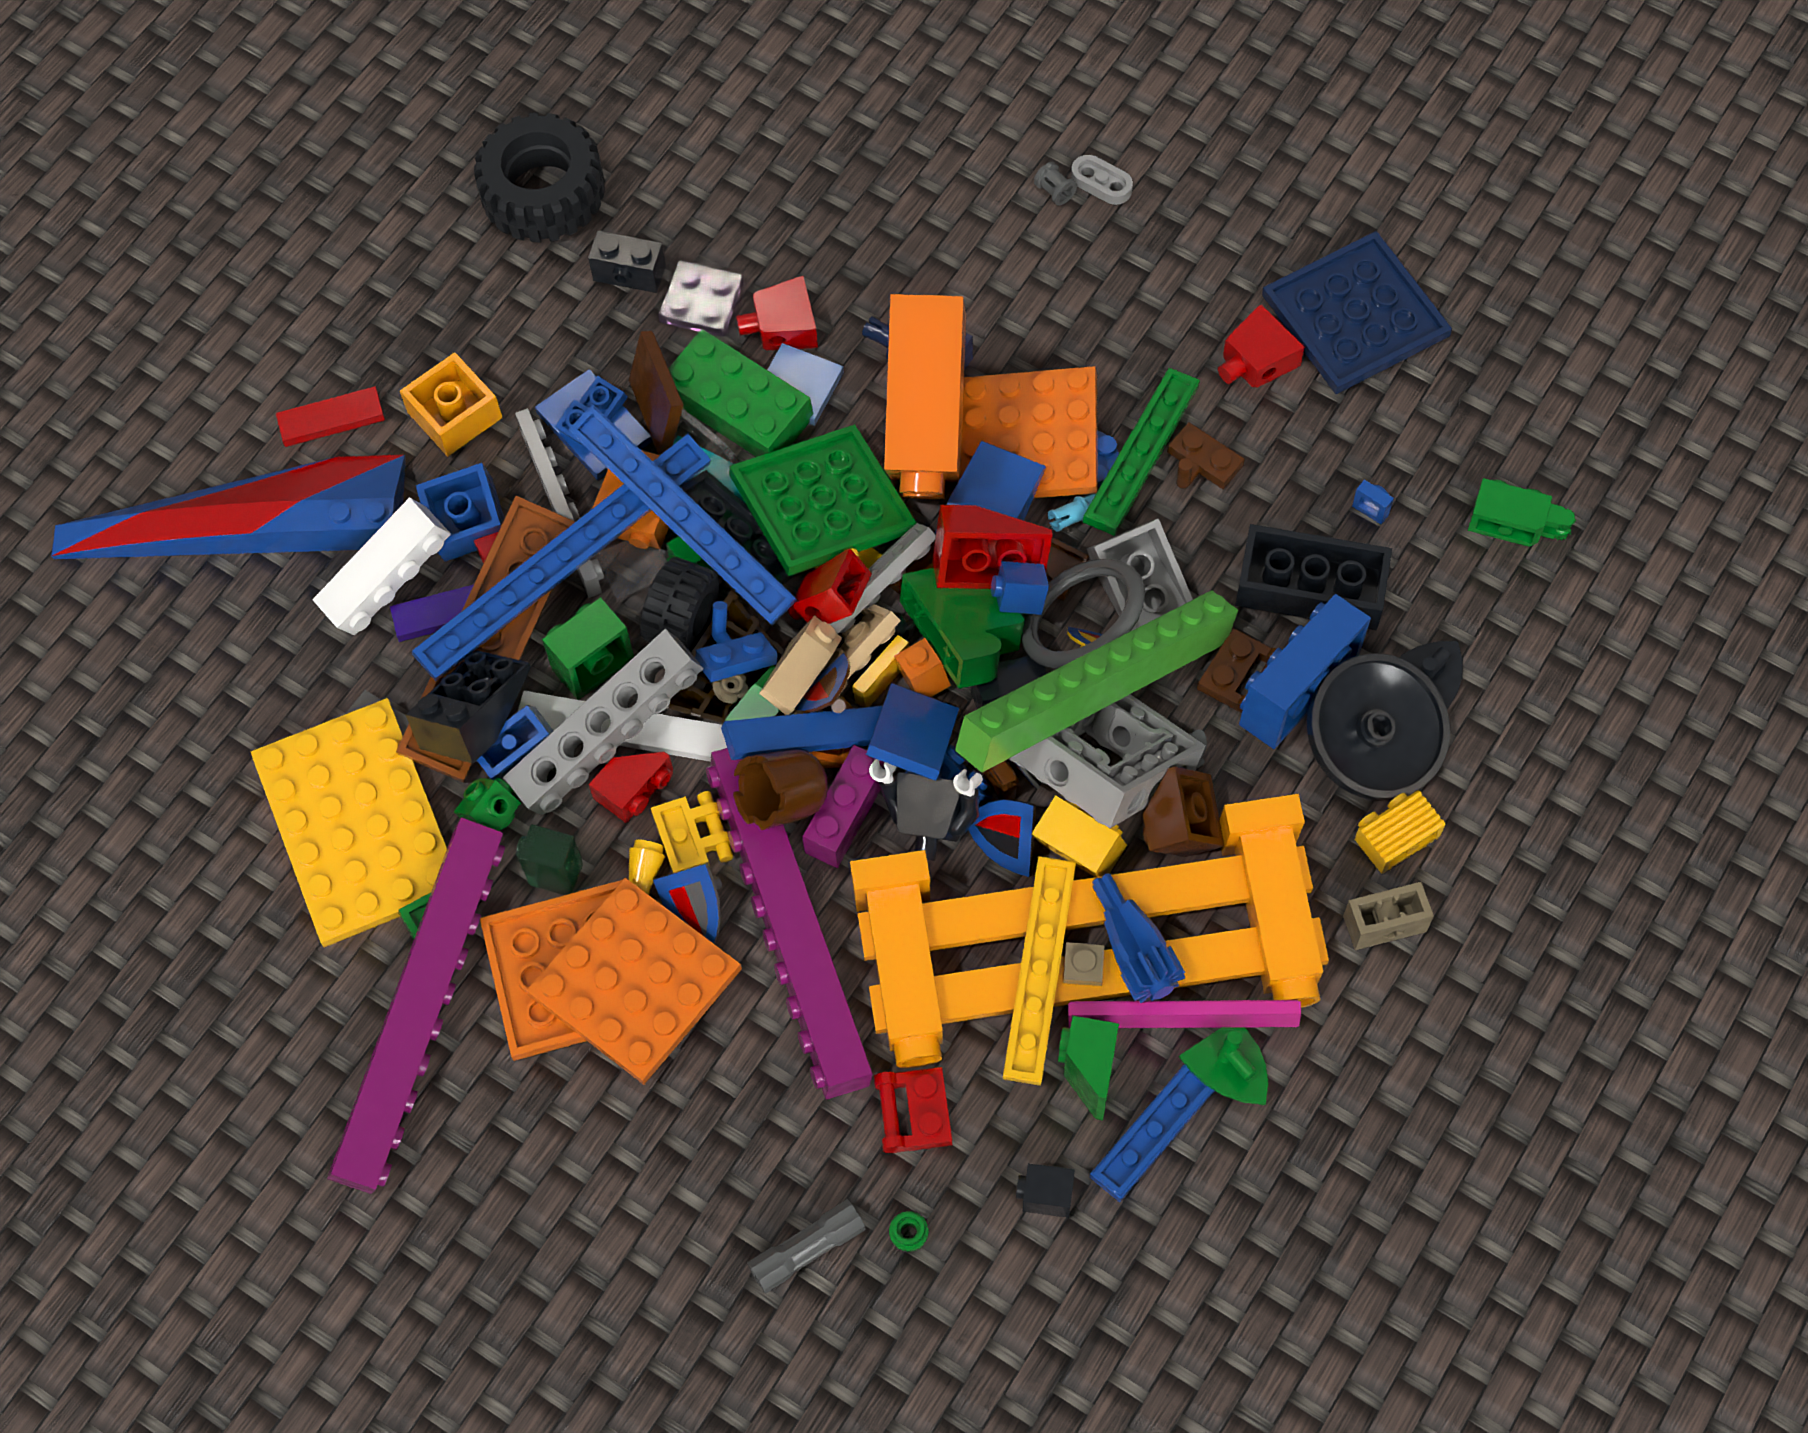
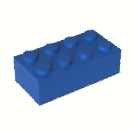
(1284, 689)

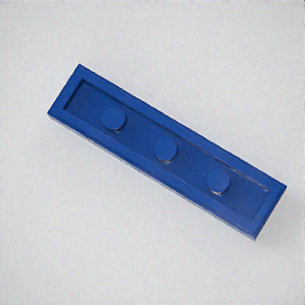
(1151, 1134)

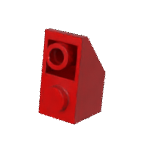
(629, 782)

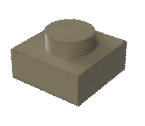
(1083, 964)

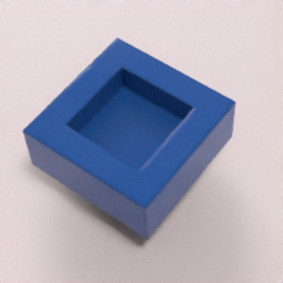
(1373, 501)

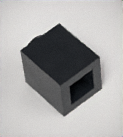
(1046, 1190)

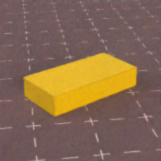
(879, 674)

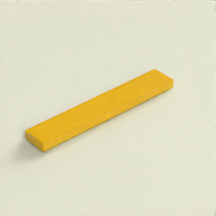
(1039, 971)

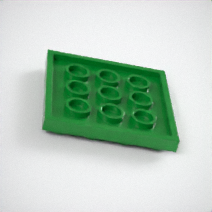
(821, 499)

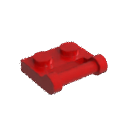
(926, 1110)

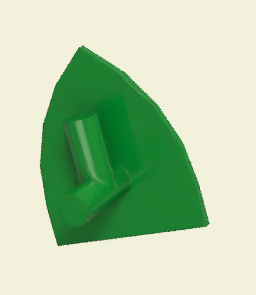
(1230, 1065)

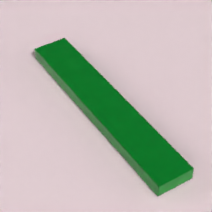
(1141, 451)

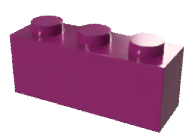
(843, 810)

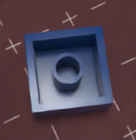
(465, 506)

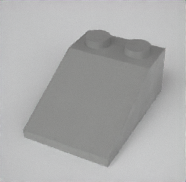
(1152, 557)

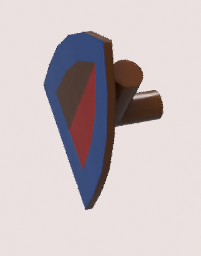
(827, 688)

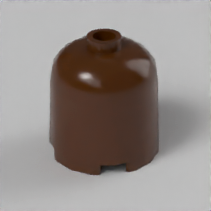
(779, 787)

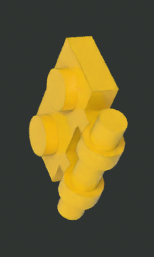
(680, 835)

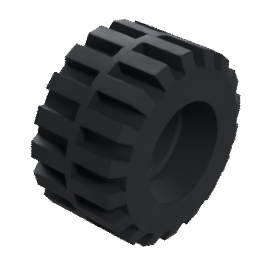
(680, 602)

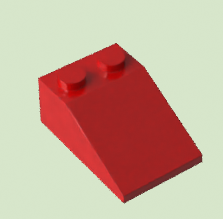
(976, 540)

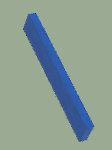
(801, 731)

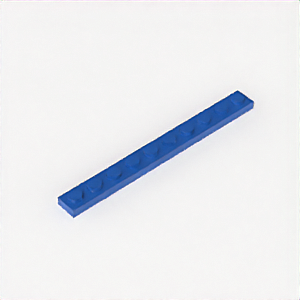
(550, 566)

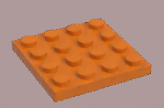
(1041, 418)
(520, 949)
(634, 980)

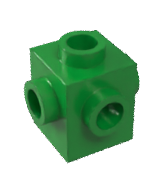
(488, 803)

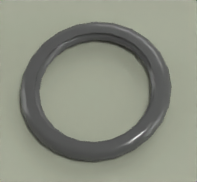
(1069, 578)

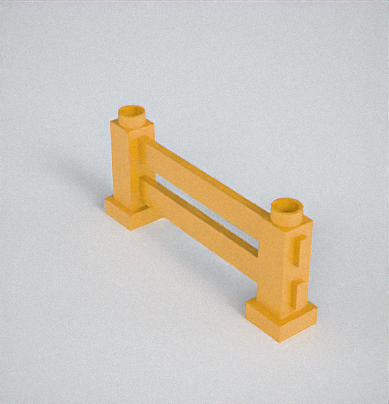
(1265, 874)

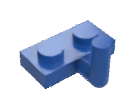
(736, 655)

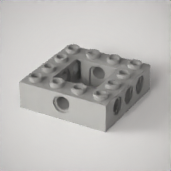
(1083, 773)

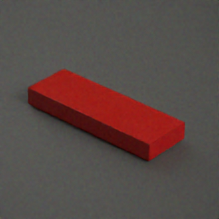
(330, 416)

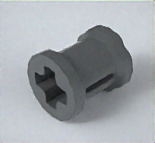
(1055, 183)

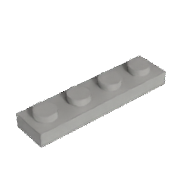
(890, 569)

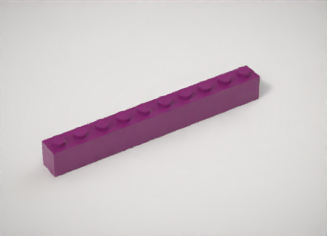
(796, 941)
(415, 1008)

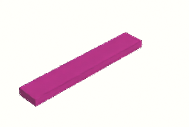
(1190, 1013)

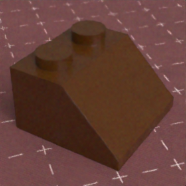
(1183, 815)

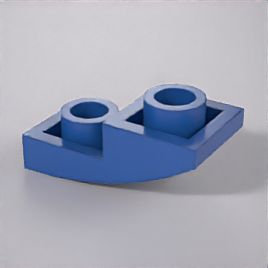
(602, 395)

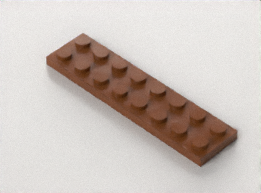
(521, 536)

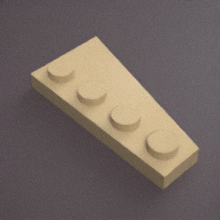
(862, 639)

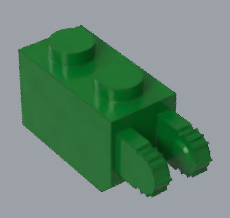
(1518, 514)

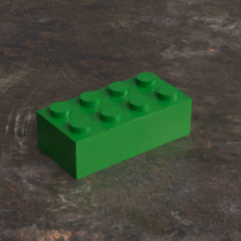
(739, 396)

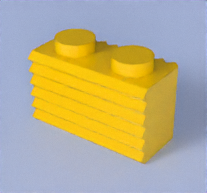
(1399, 830)

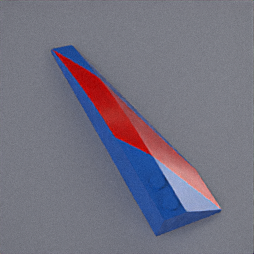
(295, 509)

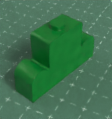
(961, 626)

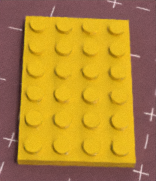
(352, 820)

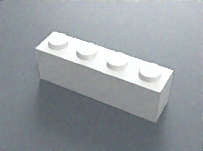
(382, 567)

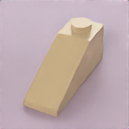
(800, 665)

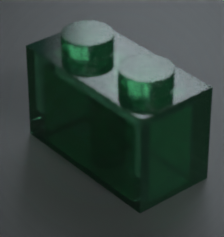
(549, 859)

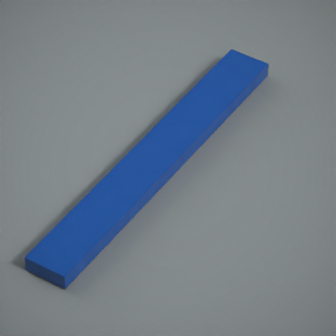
(682, 514)

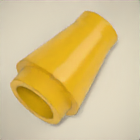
(644, 863)

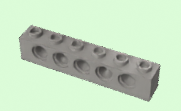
(584, 725)

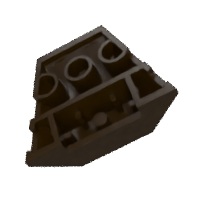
(699, 697)

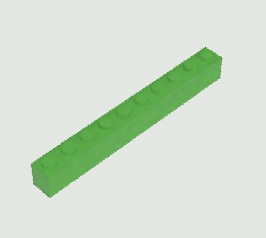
(1094, 681)

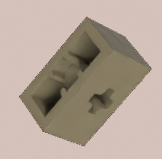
(1388, 916)

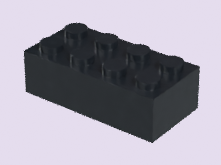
(1299, 570)

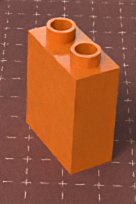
(925, 393)

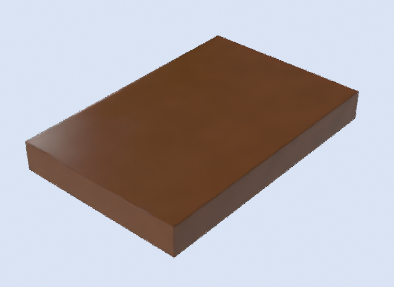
(655, 392)

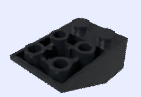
(468, 706)

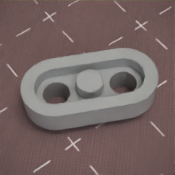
(1103, 180)

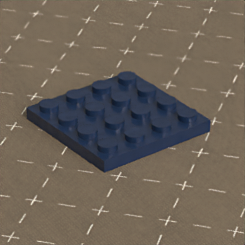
(1356, 312)

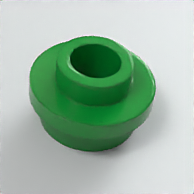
(908, 1219)

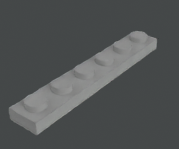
(555, 489)

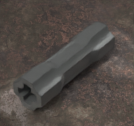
(781, 1261)

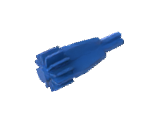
(1140, 950)

